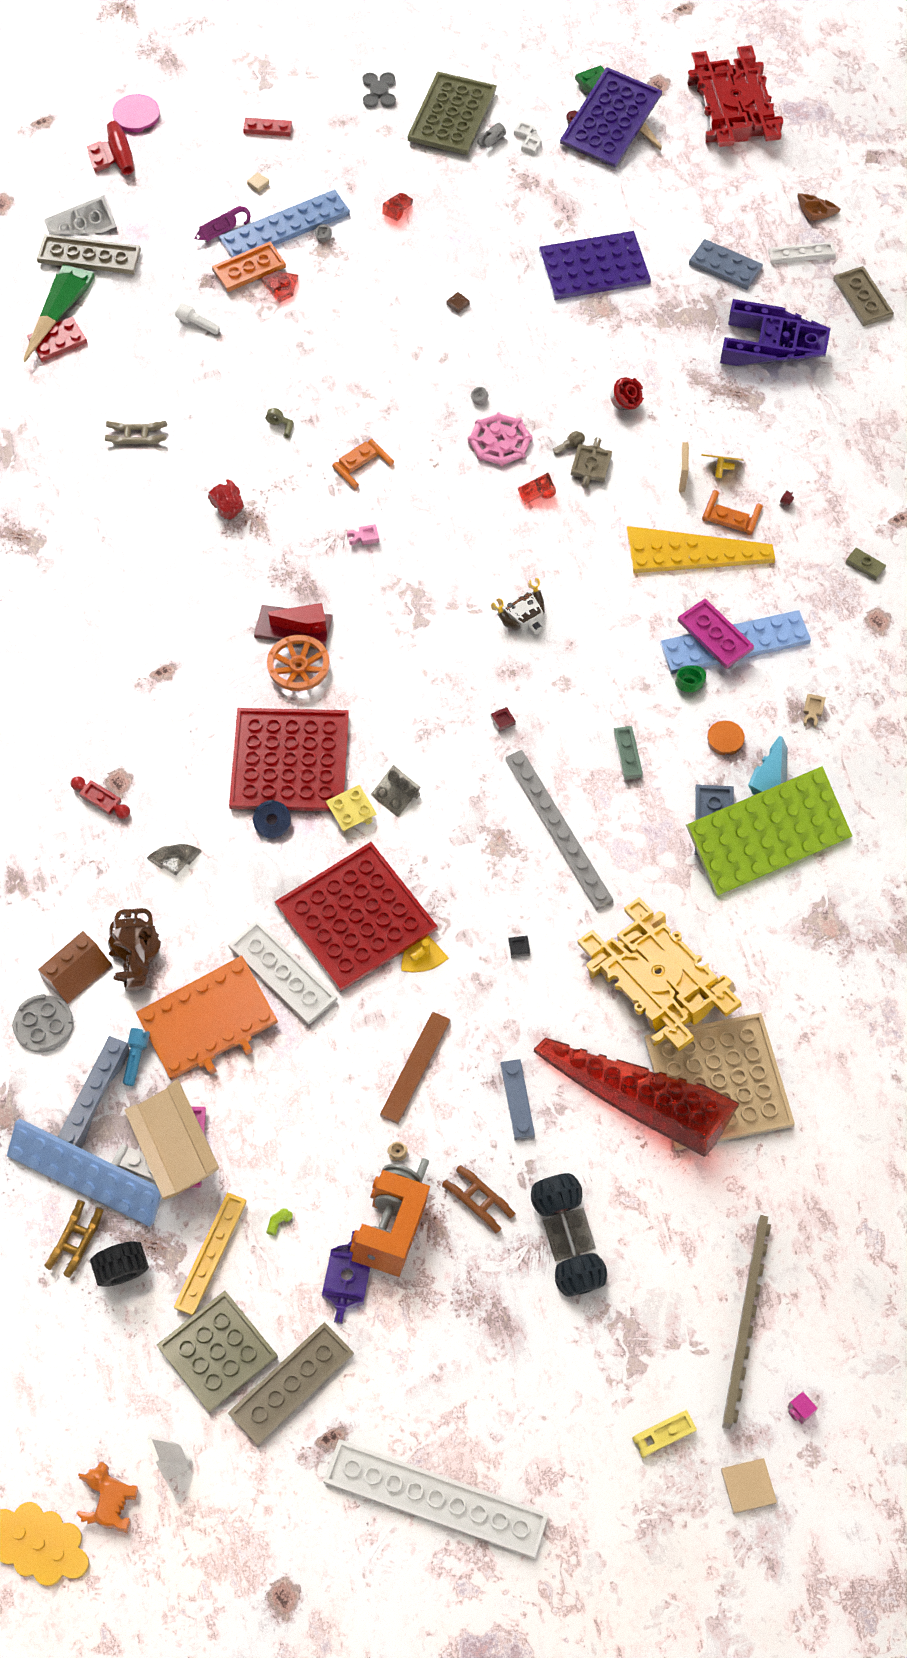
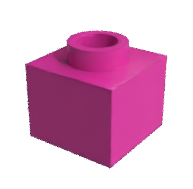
(801, 1408)

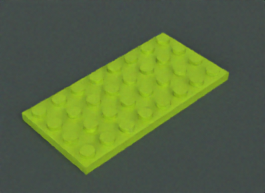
(769, 830)

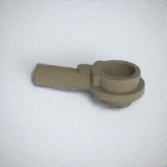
(572, 441)

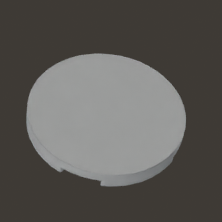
(42, 1023)

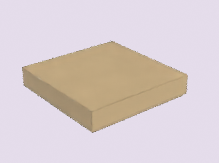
(683, 467)
(748, 1486)

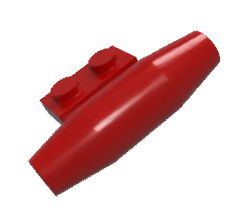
(114, 150)

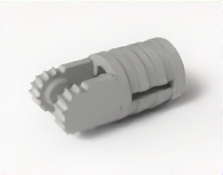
(492, 135)

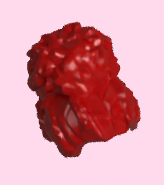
(226, 499)

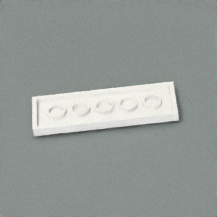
(283, 972)

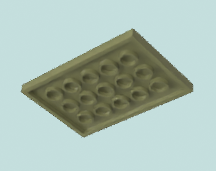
(452, 113)

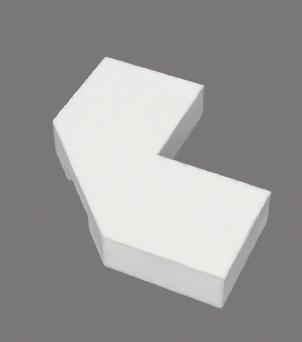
(529, 133)

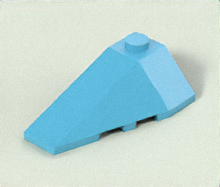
(773, 769)

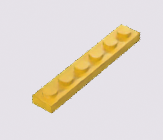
(210, 1254)

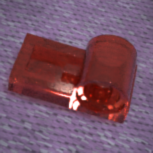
(396, 205)
(539, 487)

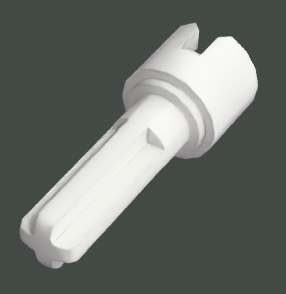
(188, 314)

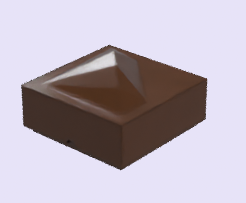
(458, 302)

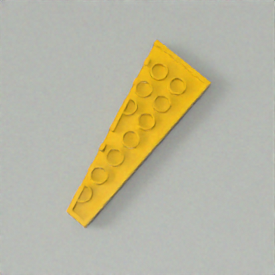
(668, 550)

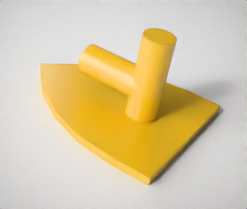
(722, 465)
(423, 956)

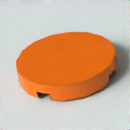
(725, 737)

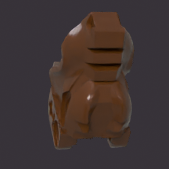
(135, 945)

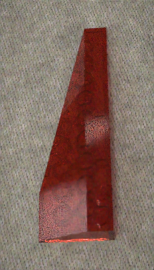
(669, 1106)

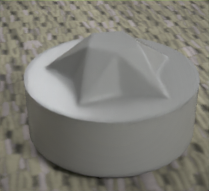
(323, 233)
(479, 395)

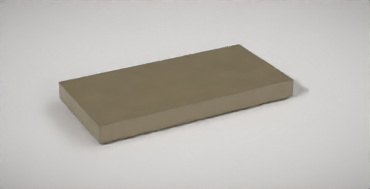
(863, 296)

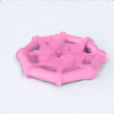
(496, 431)

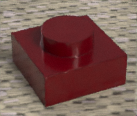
(503, 719)

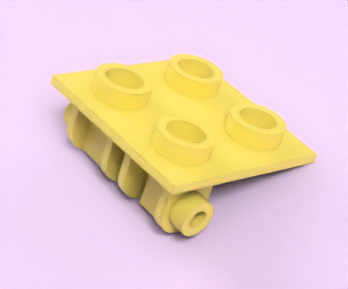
(351, 808)

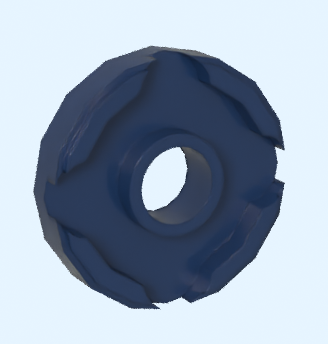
(260, 819)

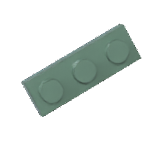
(628, 752)

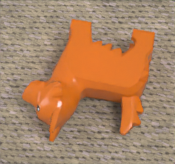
(111, 1500)

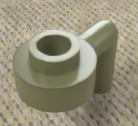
(275, 417)

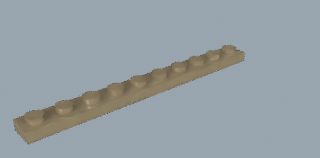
(745, 1329)

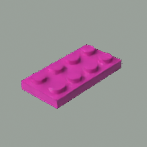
(715, 633)

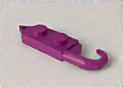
(221, 224)

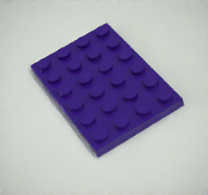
(611, 117)
(594, 265)

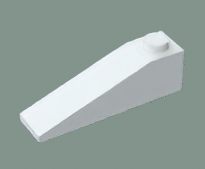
(88, 217)
(169, 1456)

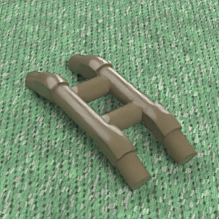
(127, 427)

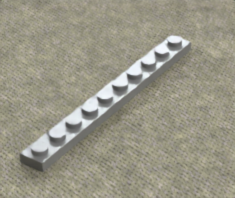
(559, 830)

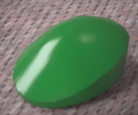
(690, 678)

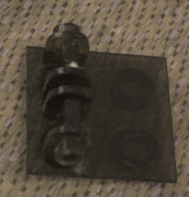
(396, 790)

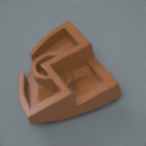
(816, 208)

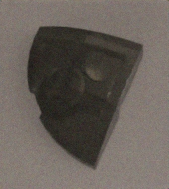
(174, 857)

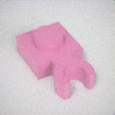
(366, 534)

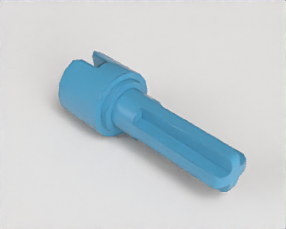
(137, 1042)

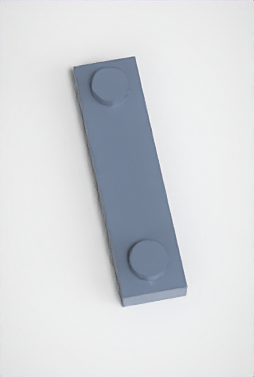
(517, 1099)

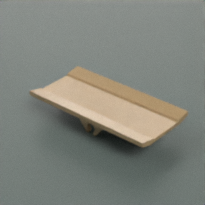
(172, 1140)

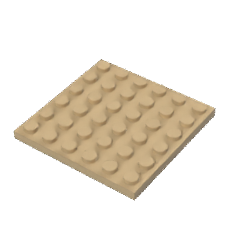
(737, 1062)

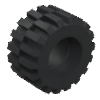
(119, 1264)

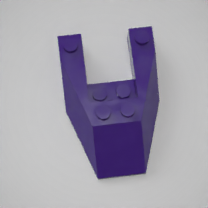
(781, 339)

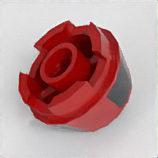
(626, 394)

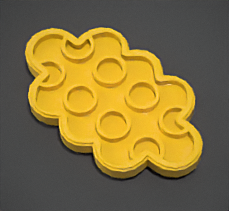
(41, 1544)

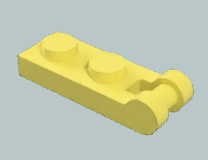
(665, 1433)

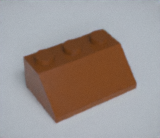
(74, 967)

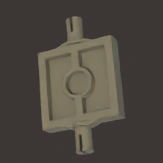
(591, 463)

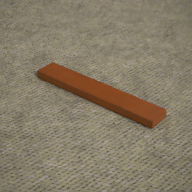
(415, 1067)

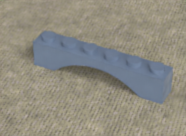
(103, 1072)

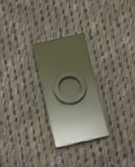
(865, 563)

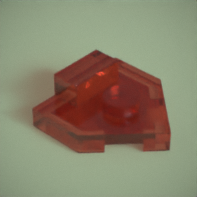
(281, 284)

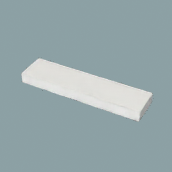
(801, 253)

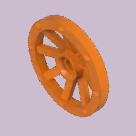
(298, 661)

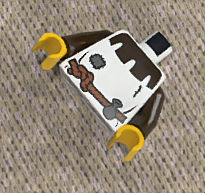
(523, 612)

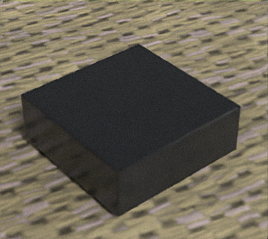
(519, 946)

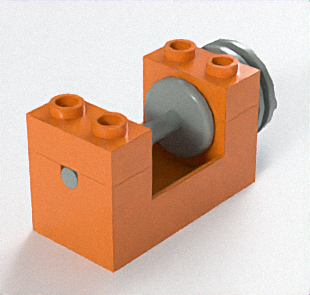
(398, 1194)

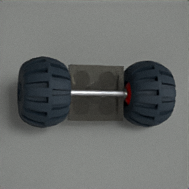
(569, 1234)

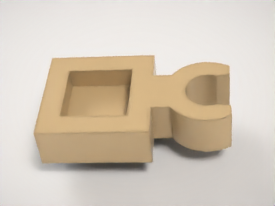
(813, 707)

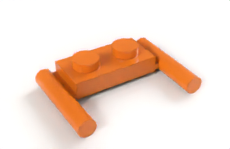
(359, 457)
(730, 517)

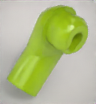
(281, 1215)

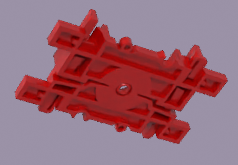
(735, 98)

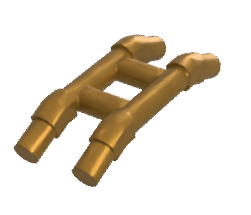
(72, 1226)

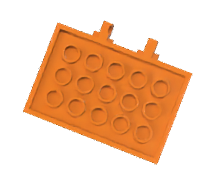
(207, 1018)

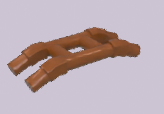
(480, 1210)

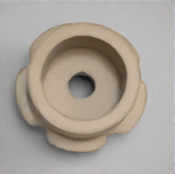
(397, 1146)

